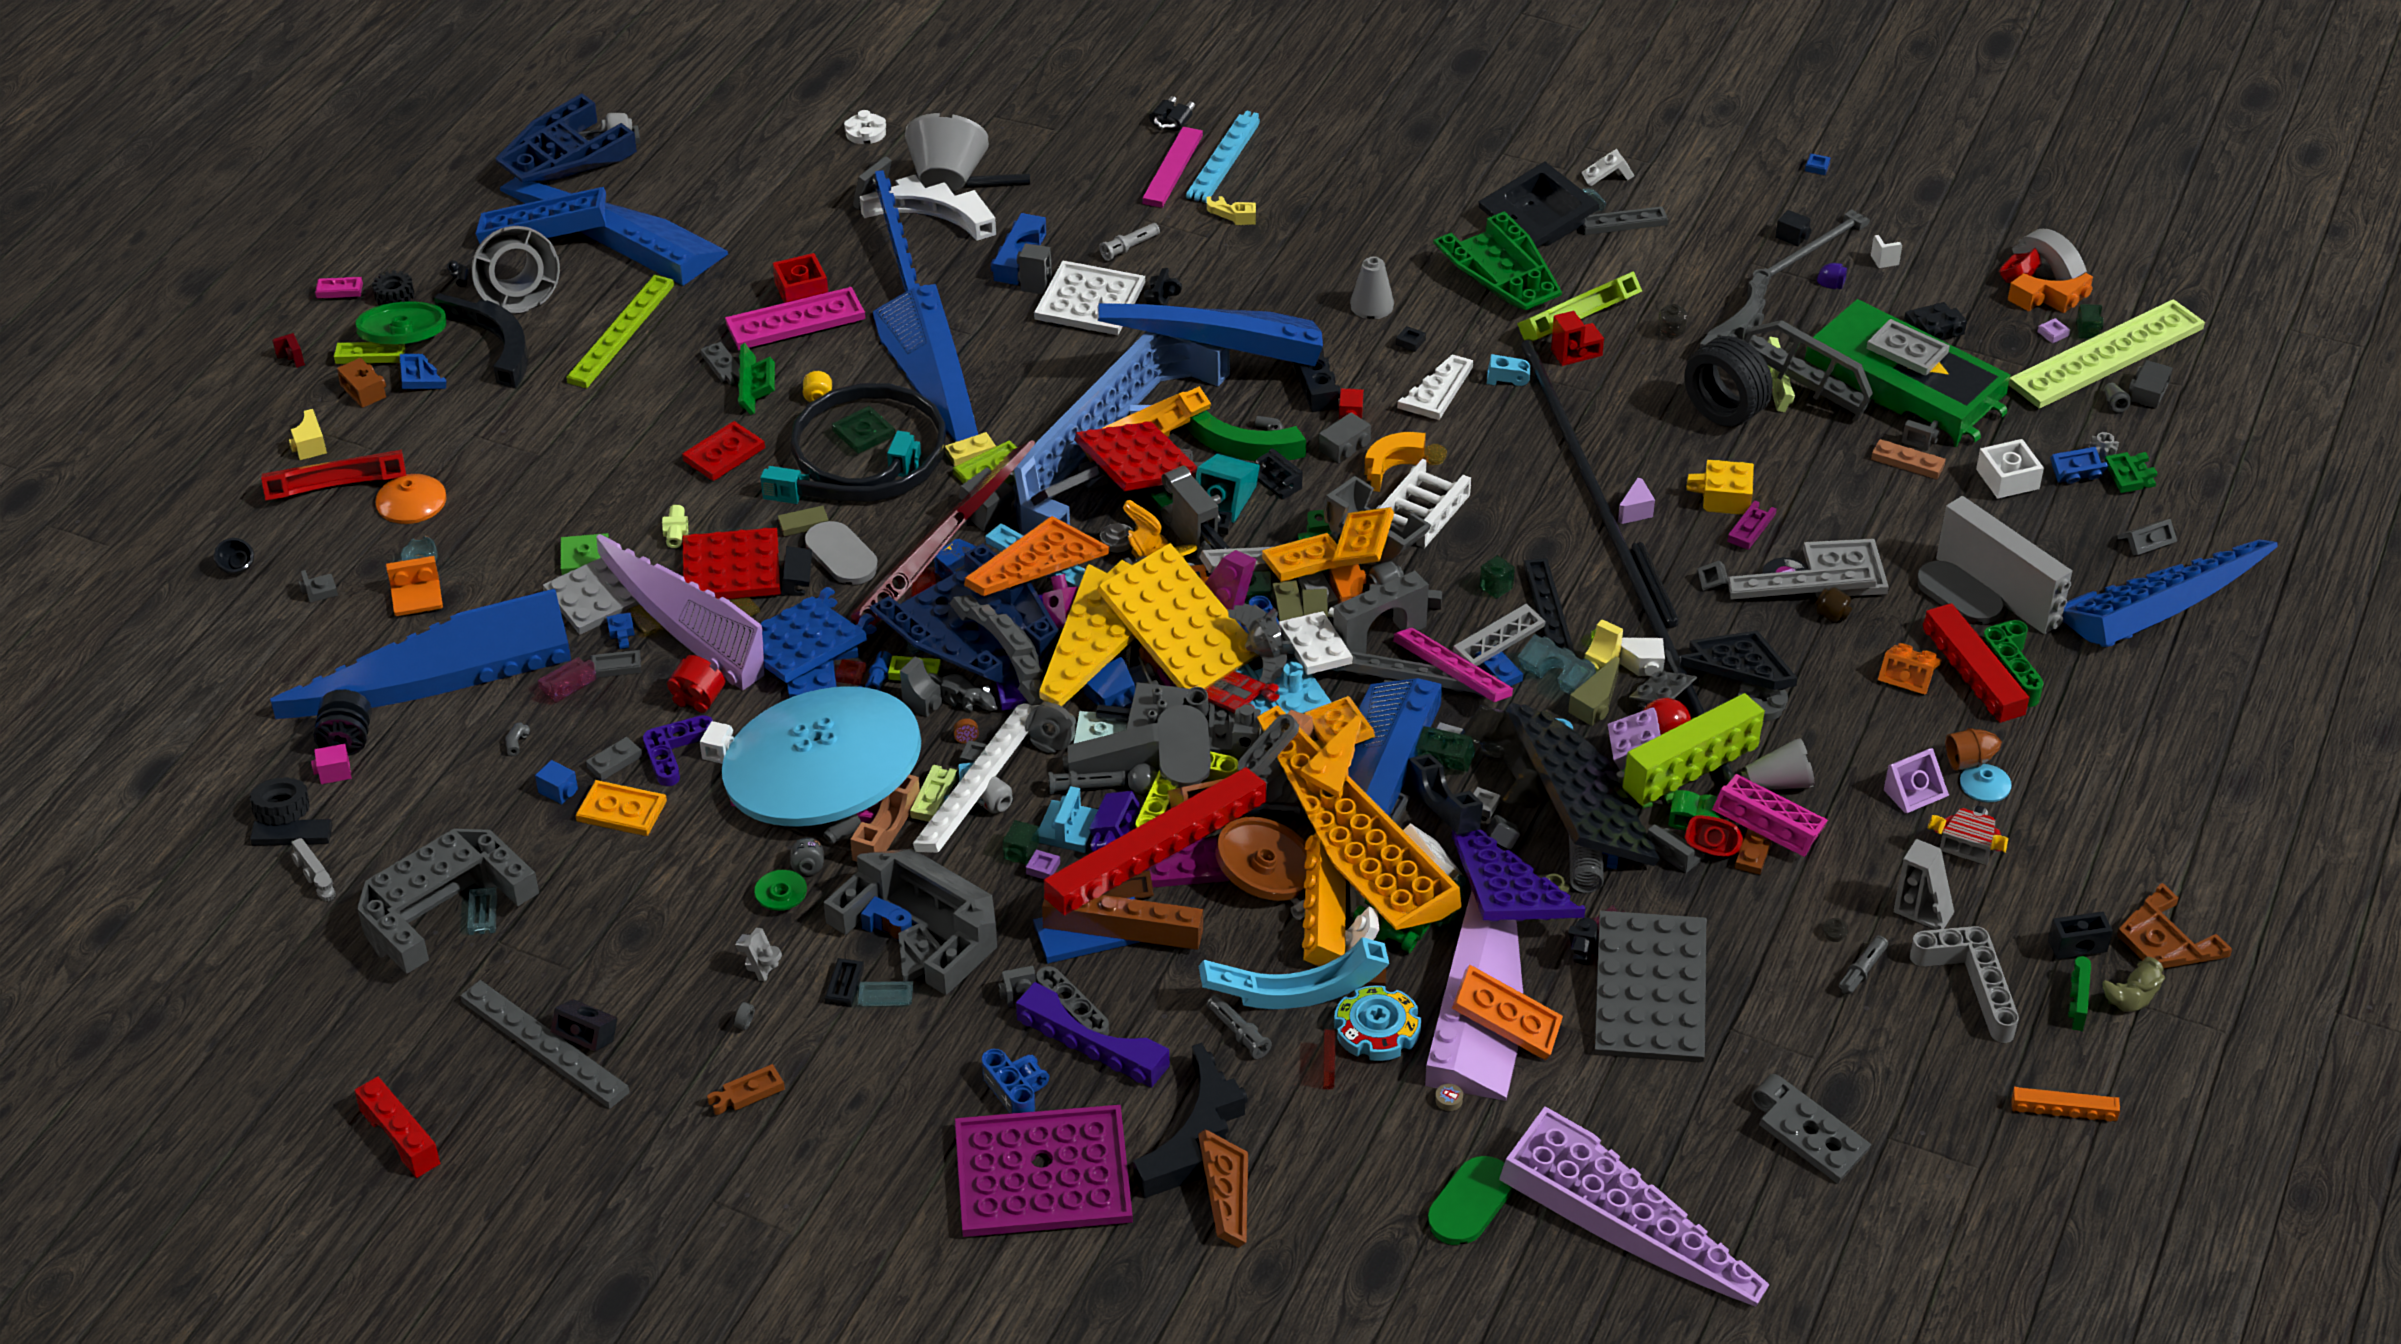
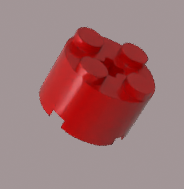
(695, 683)

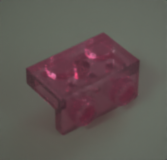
(568, 679)

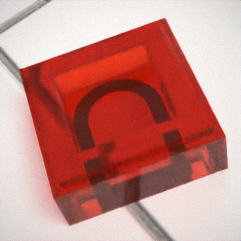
(850, 672)

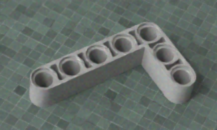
(1975, 949)

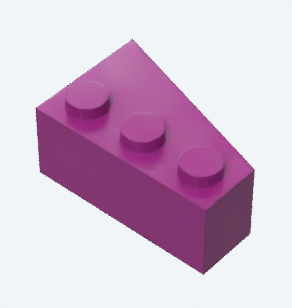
(1232, 579)

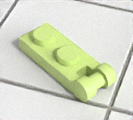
(933, 792)

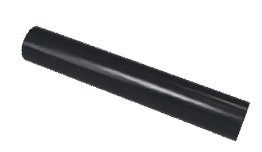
(998, 180)

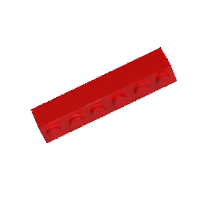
(1976, 663)

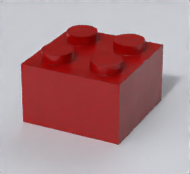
(799, 278)

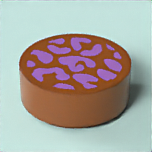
(965, 730)

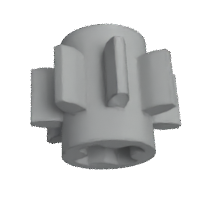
(2104, 444)

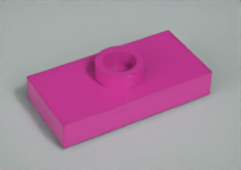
(339, 287)

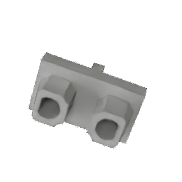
(760, 955)

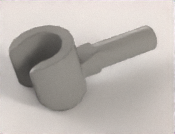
(1298, 910)

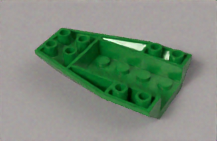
(1503, 262)

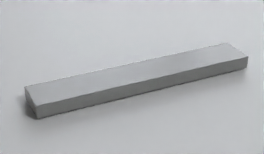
(1801, 581)

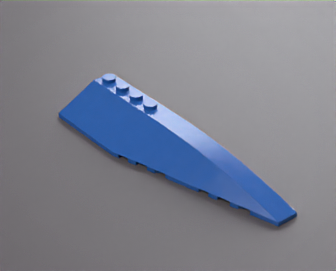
(638, 236)
(448, 657)

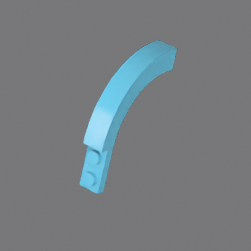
(1303, 988)

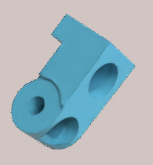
(1508, 370)

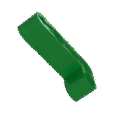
(2006, 643)

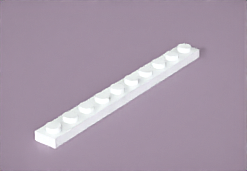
(974, 782)

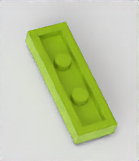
(369, 352)

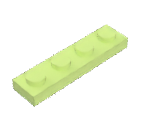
(1782, 390)

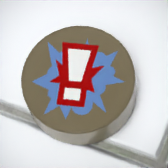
(1449, 1097)

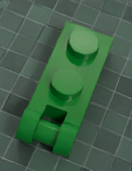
(2080, 992)

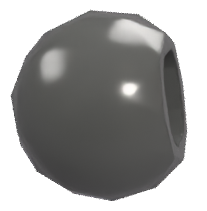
(1142, 778)

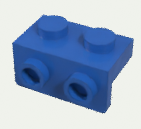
(2077, 465)

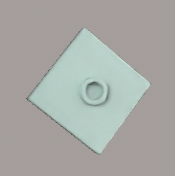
(1090, 727)

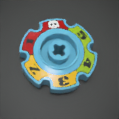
(1377, 1023)

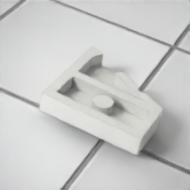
(1364, 926)

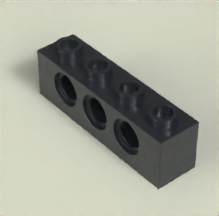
(1318, 384)

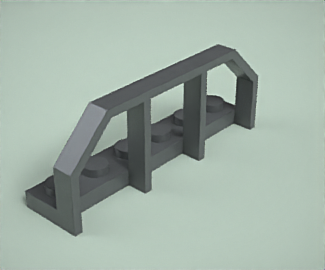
(1809, 376)

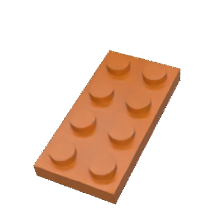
(1507, 1012)

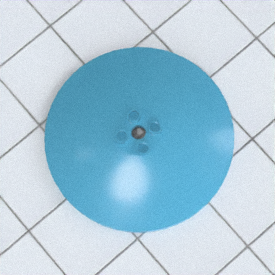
(791, 780)

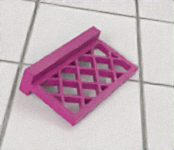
(1772, 824)

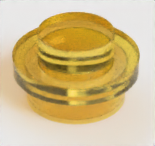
(1435, 454)

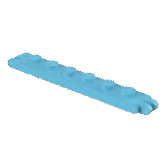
(1223, 157)

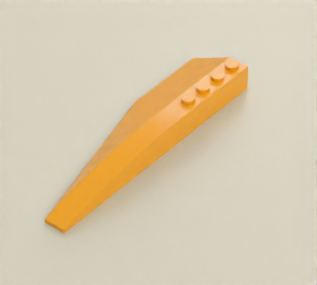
(1368, 844)

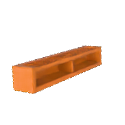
(2065, 1104)

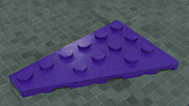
(1507, 886)

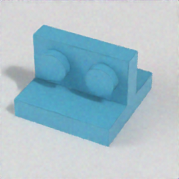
(1067, 823)

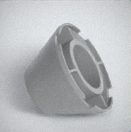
(945, 148)
(535, 281)

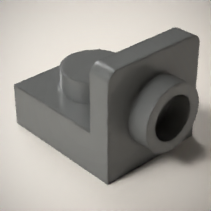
(1920, 435)
(317, 588)
(1016, 982)

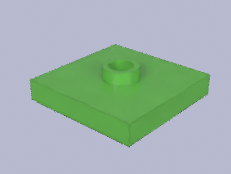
(578, 551)

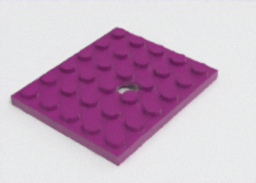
(1011, 1195)

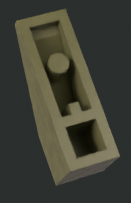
(1286, 600)
(1593, 697)

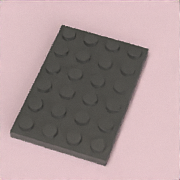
(1651, 986)

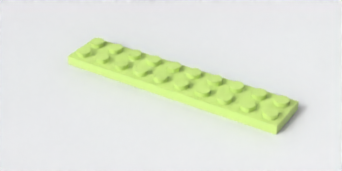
(2106, 353)

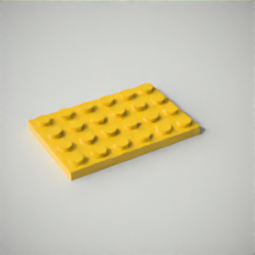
(1177, 619)

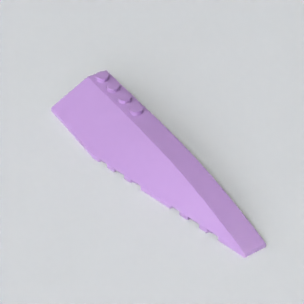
(1461, 1048)

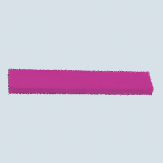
(1172, 167)
(1453, 664)

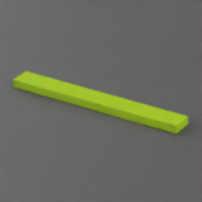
(620, 331)

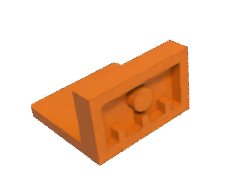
(414, 586)
(1908, 668)

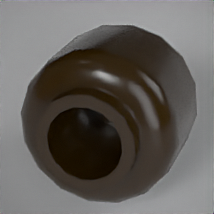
(1833, 604)

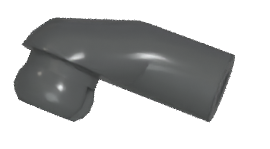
(1268, 423)

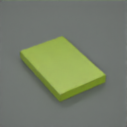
(987, 459)

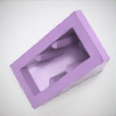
(1637, 503)

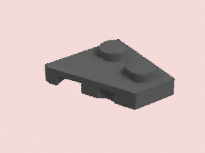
(915, 948)

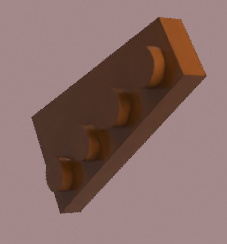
(1227, 1185)

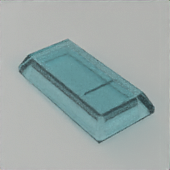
(885, 993)

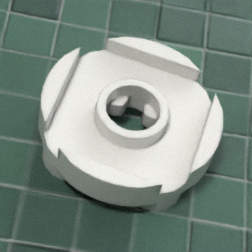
(865, 127)

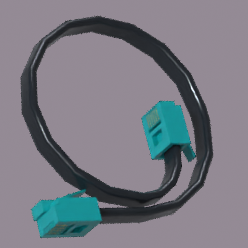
(789, 484)

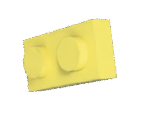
(968, 448)

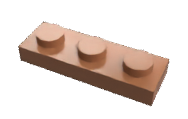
(1908, 459)

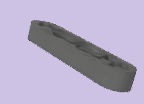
(1076, 1001)

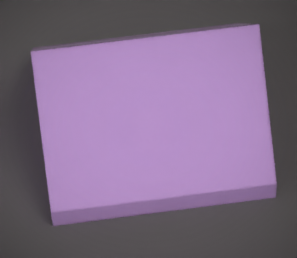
(1915, 781)

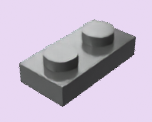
(614, 758)

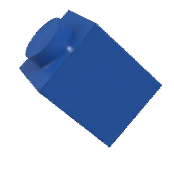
(556, 782)

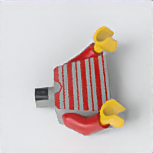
(1969, 834)

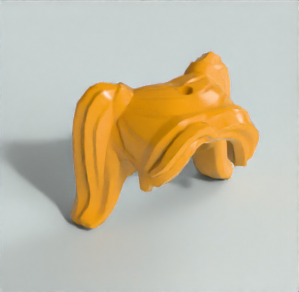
(1146, 535)

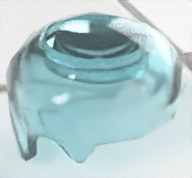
(419, 549)

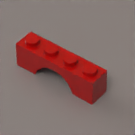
(409, 1138)

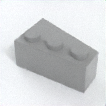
(1924, 887)

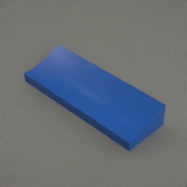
(549, 216)

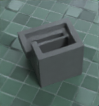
(994, 508)

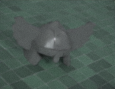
(1264, 639)

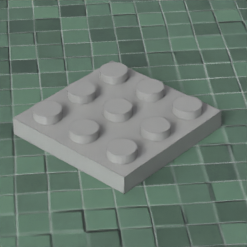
(1846, 554)
(590, 595)

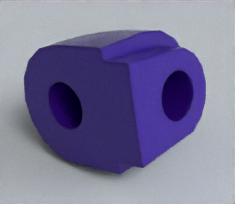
(1832, 276)

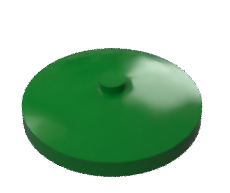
(401, 323)

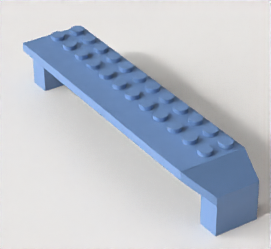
(1125, 383)

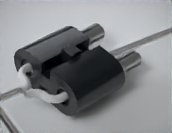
(1171, 116)

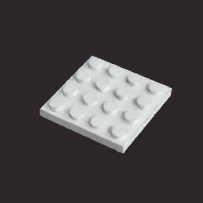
(1077, 291)

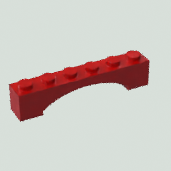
(322, 475)

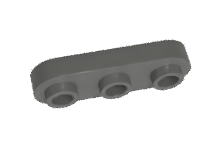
(1269, 744)

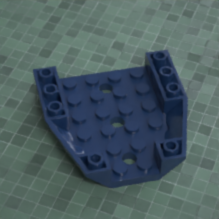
(944, 634)

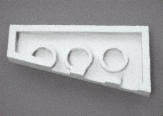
(1438, 389)

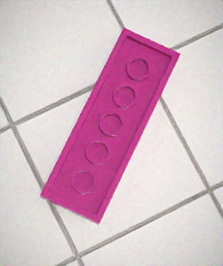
(795, 318)

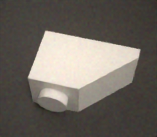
(1642, 655)

